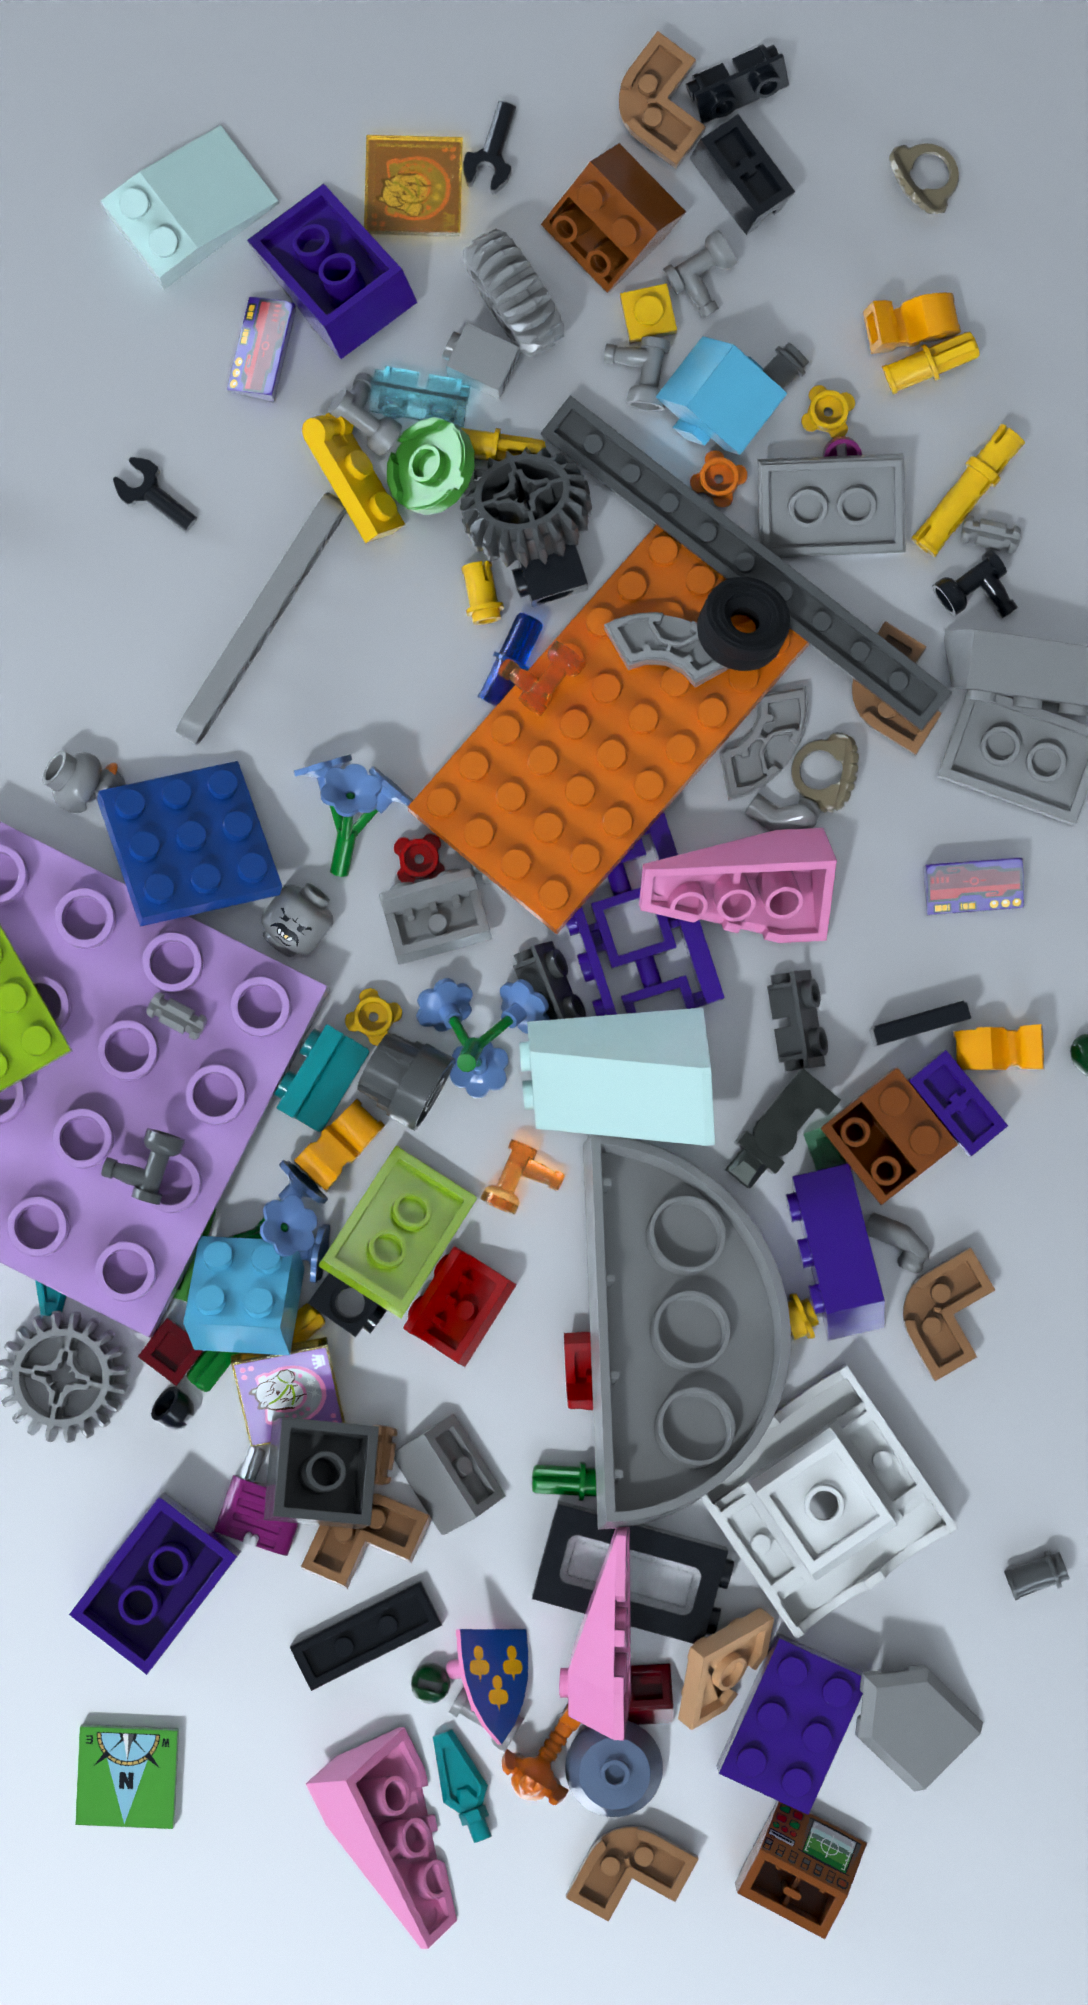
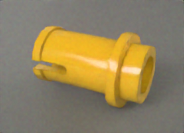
(481, 593)

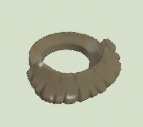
(930, 200)
(843, 750)

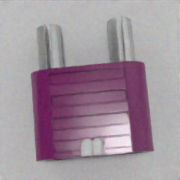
(244, 1511)

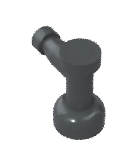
(147, 1180)

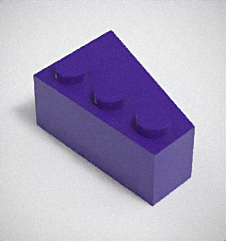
(837, 1251)

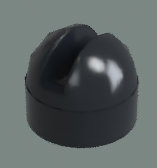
(172, 1409)

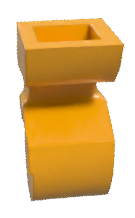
(915, 321)
(1000, 1048)
(339, 1145)

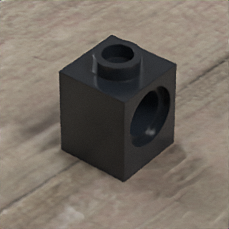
(551, 581)
(326, 1302)

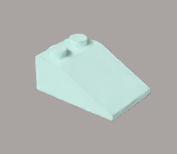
(188, 204)

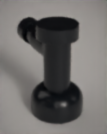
(985, 575)

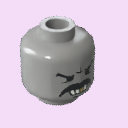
(297, 920)

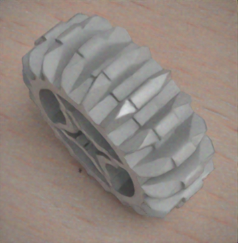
(513, 292)
(68, 1352)

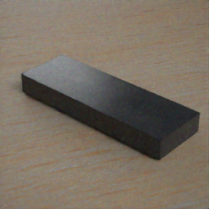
(366, 1635)

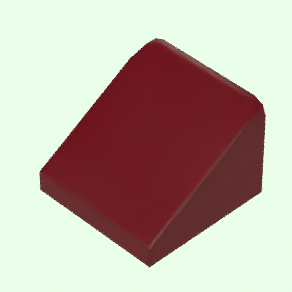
(651, 1694)

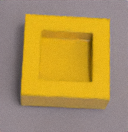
(648, 313)

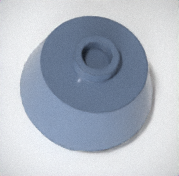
(614, 1774)

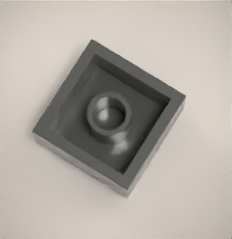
(321, 1473)

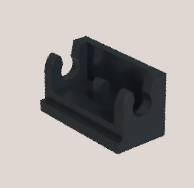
(741, 173)

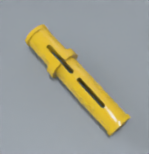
(974, 482)

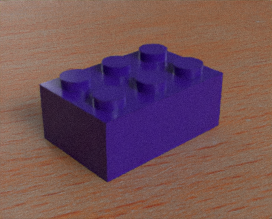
(155, 1583)
(791, 1723)

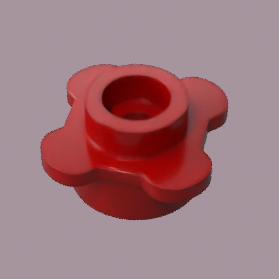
(409, 849)

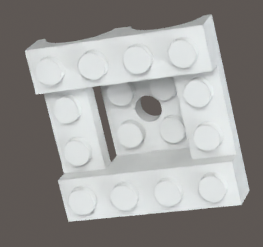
(884, 1514)

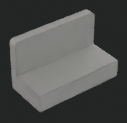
(448, 1475)

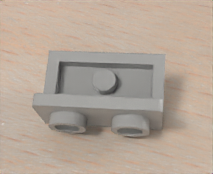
(435, 915)

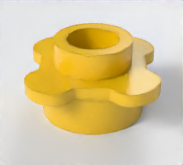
(821, 399)
(371, 1002)
(801, 1317)

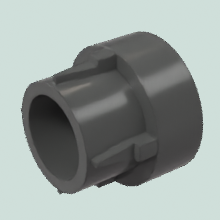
(405, 1078)

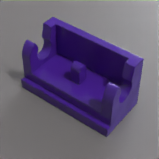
(957, 1103)

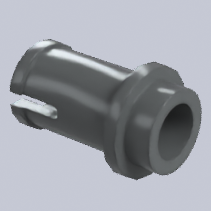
(786, 365)
(1037, 1575)

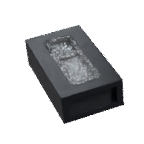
(670, 1573)

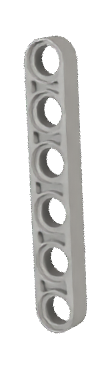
(261, 619)

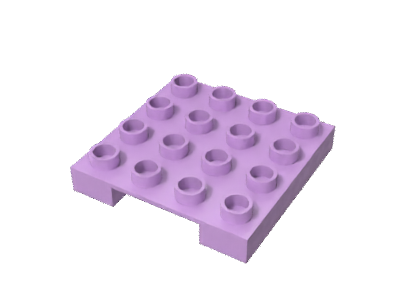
(127, 1076)

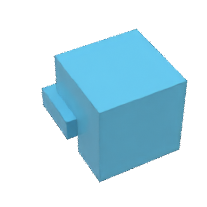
(720, 396)

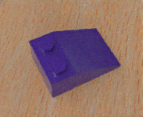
(333, 271)

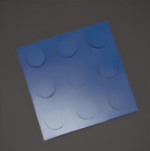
(189, 843)

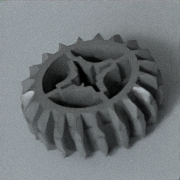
(555, 501)

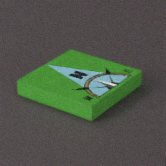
(127, 1776)

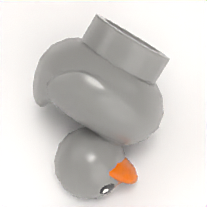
(77, 778)

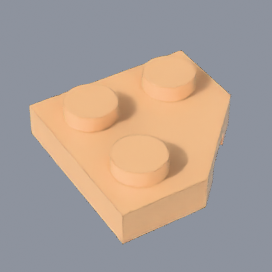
(718, 1665)

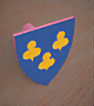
(493, 1675)

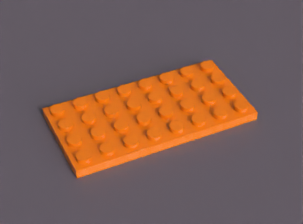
(570, 792)

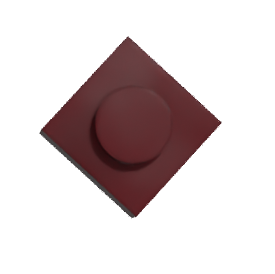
(170, 1352)

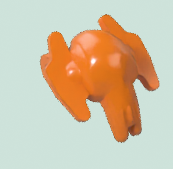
(533, 1775)

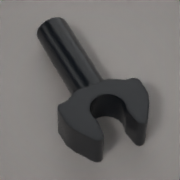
(492, 152)
(153, 494)

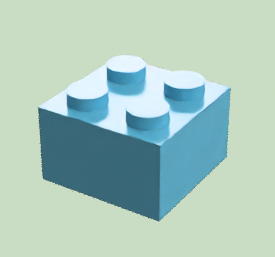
(243, 1297)

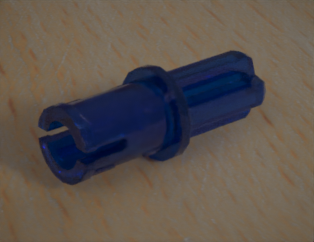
(516, 647)

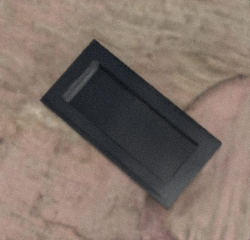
(920, 1023)

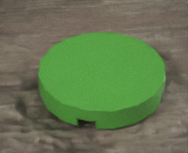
(430, 466)

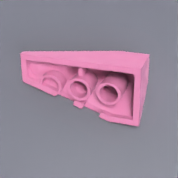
(759, 884)
(601, 1656)
(381, 1820)

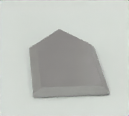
(914, 1723)

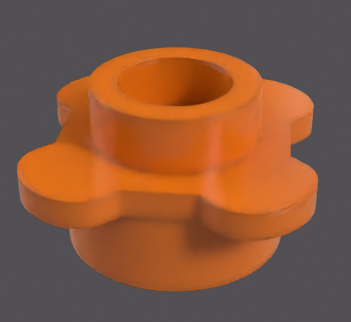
(715, 465)

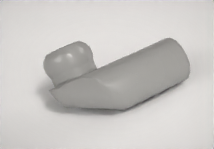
(795, 816)
(902, 1237)

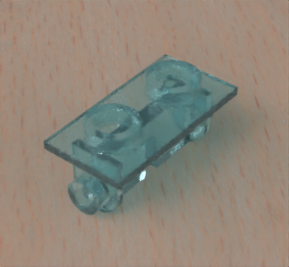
(397, 396)

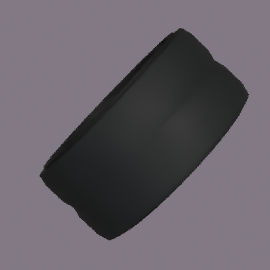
(747, 598)

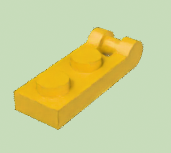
(352, 476)

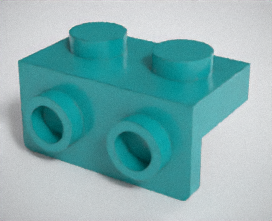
(323, 1077)

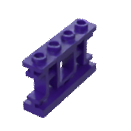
(598, 938)

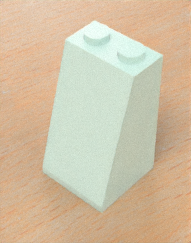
(622, 1076)

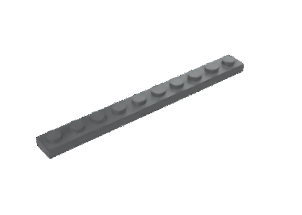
(738, 554)

